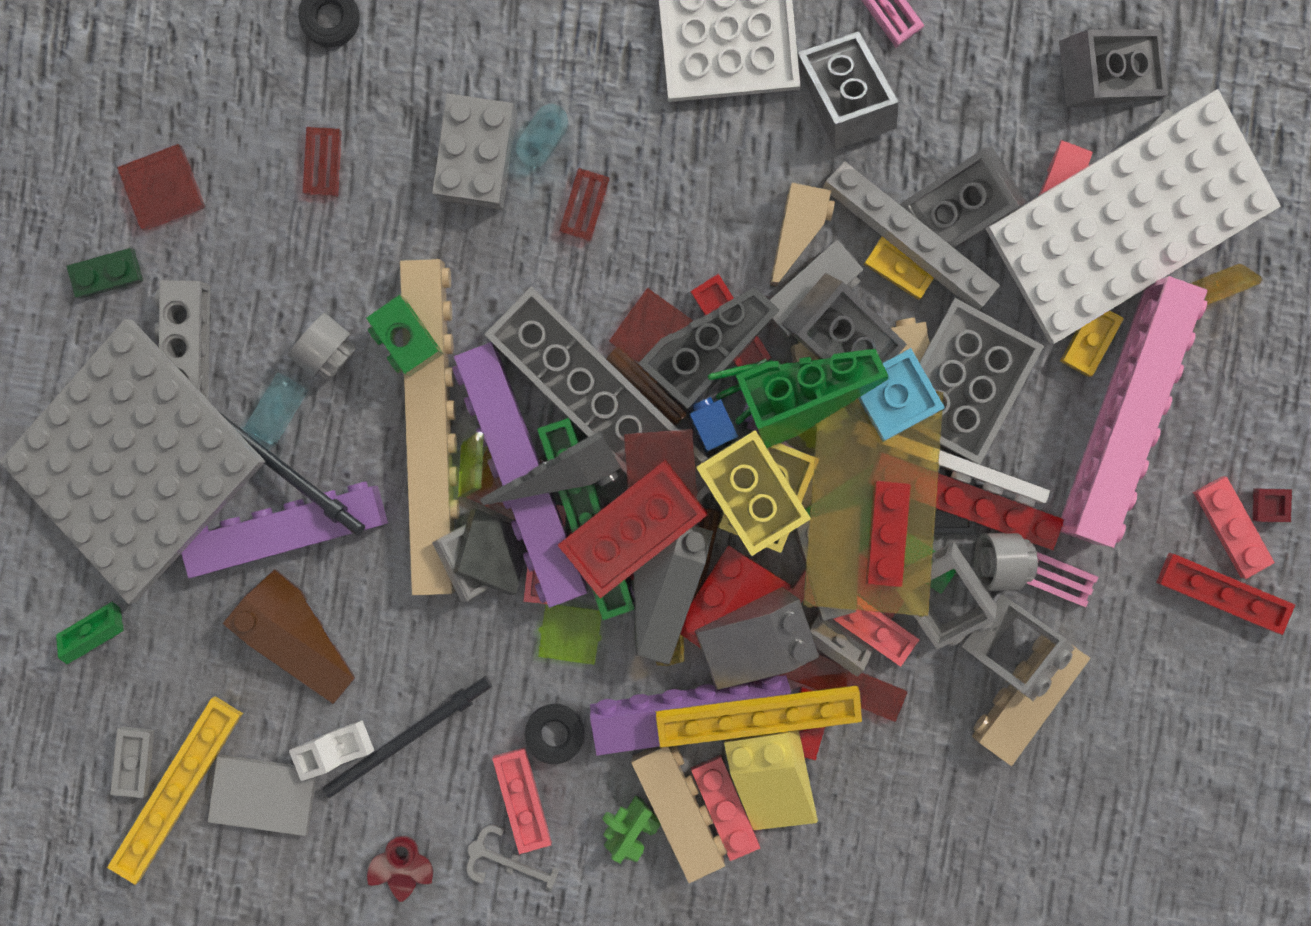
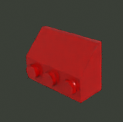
(729, 586)

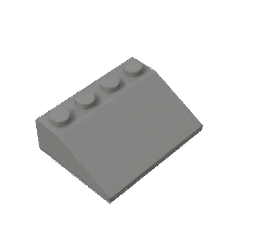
(981, 374)

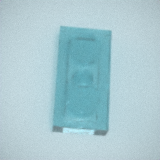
(276, 409)

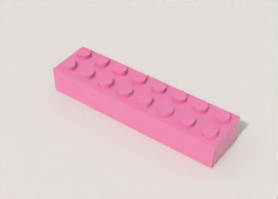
(1133, 411)

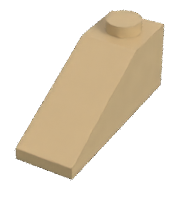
(802, 219)

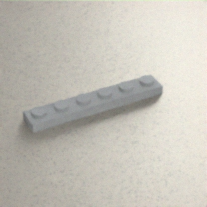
(911, 236)

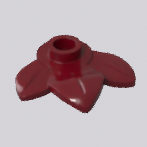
(399, 871)

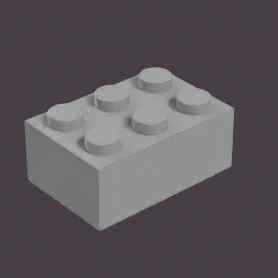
(474, 151)

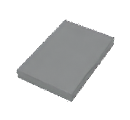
(261, 796)

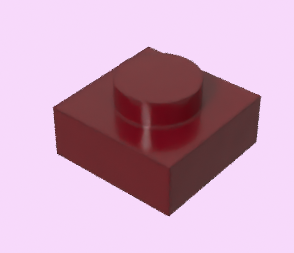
(1272, 505)

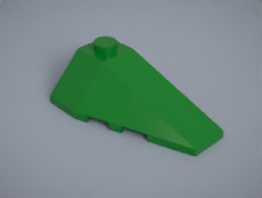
(803, 393)

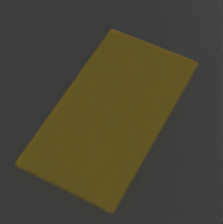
(844, 473)

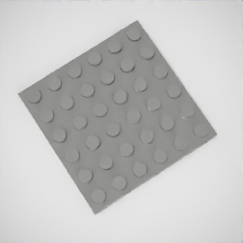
(131, 461)

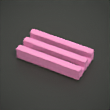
(885, 24)
(1085, 589)

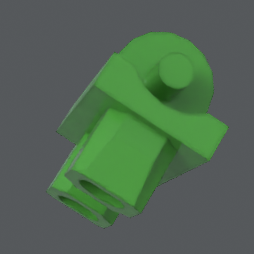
(626, 827)

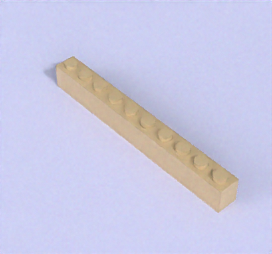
(429, 428)

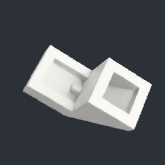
(331, 750)

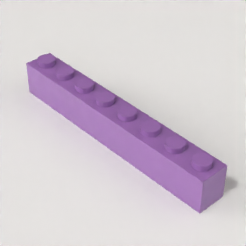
(512, 457)

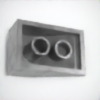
(1113, 66)
(849, 90)
(966, 198)
(838, 321)
(757, 640)

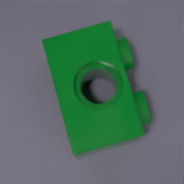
(397, 316)

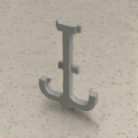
(478, 849)

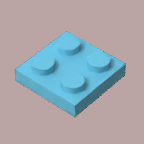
(901, 399)

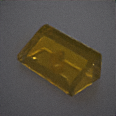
(1228, 282)

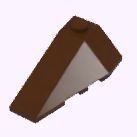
(287, 632)

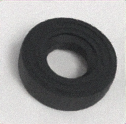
(329, 36)
(554, 754)

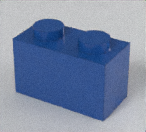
(712, 423)

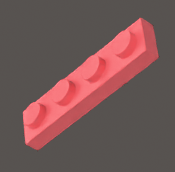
(874, 629)

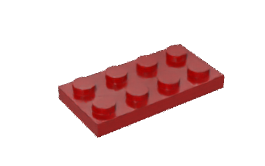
(632, 529)

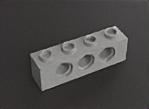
(194, 331)

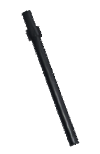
(333, 509)
(459, 701)

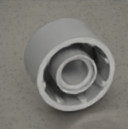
(323, 348)
(1004, 561)

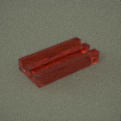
(593, 177)
(321, 189)

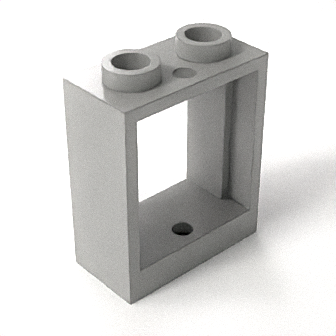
(974, 620)
(981, 643)

